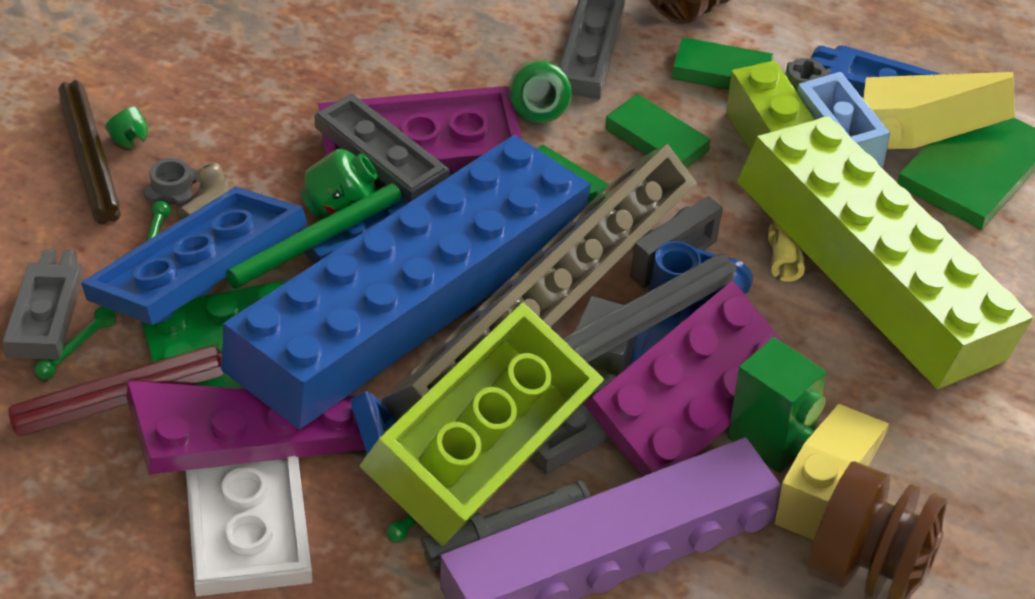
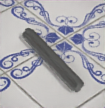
(652, 307)

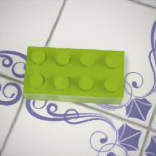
(481, 423)

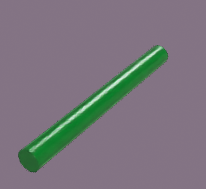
(312, 236)

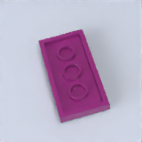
(448, 124)
(684, 385)

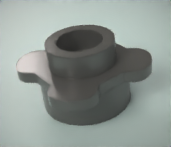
(170, 182)

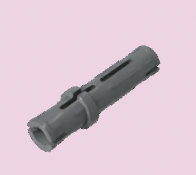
(484, 526)

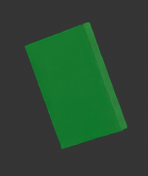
(973, 171)

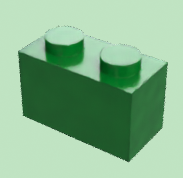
(777, 402)

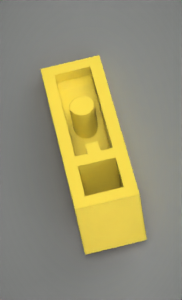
(939, 106)
(822, 460)

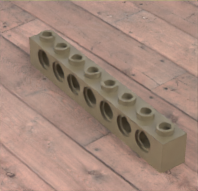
(563, 266)

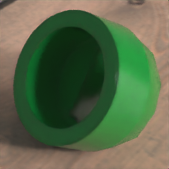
(127, 126)

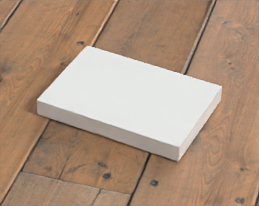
(248, 527)

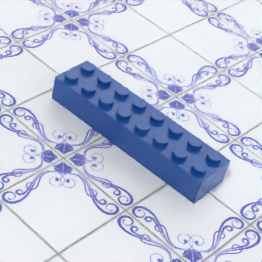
(399, 281)

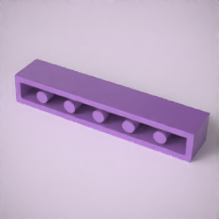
(619, 531)

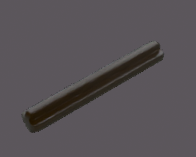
(89, 152)

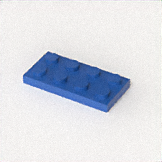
(192, 255)

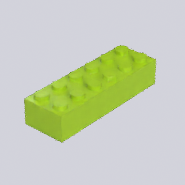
(884, 251)

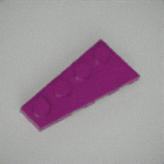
(228, 426)

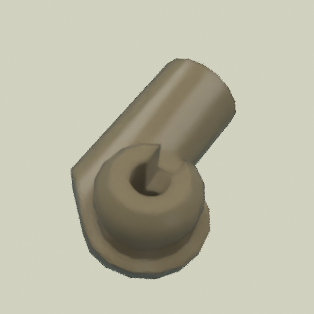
(211, 186)

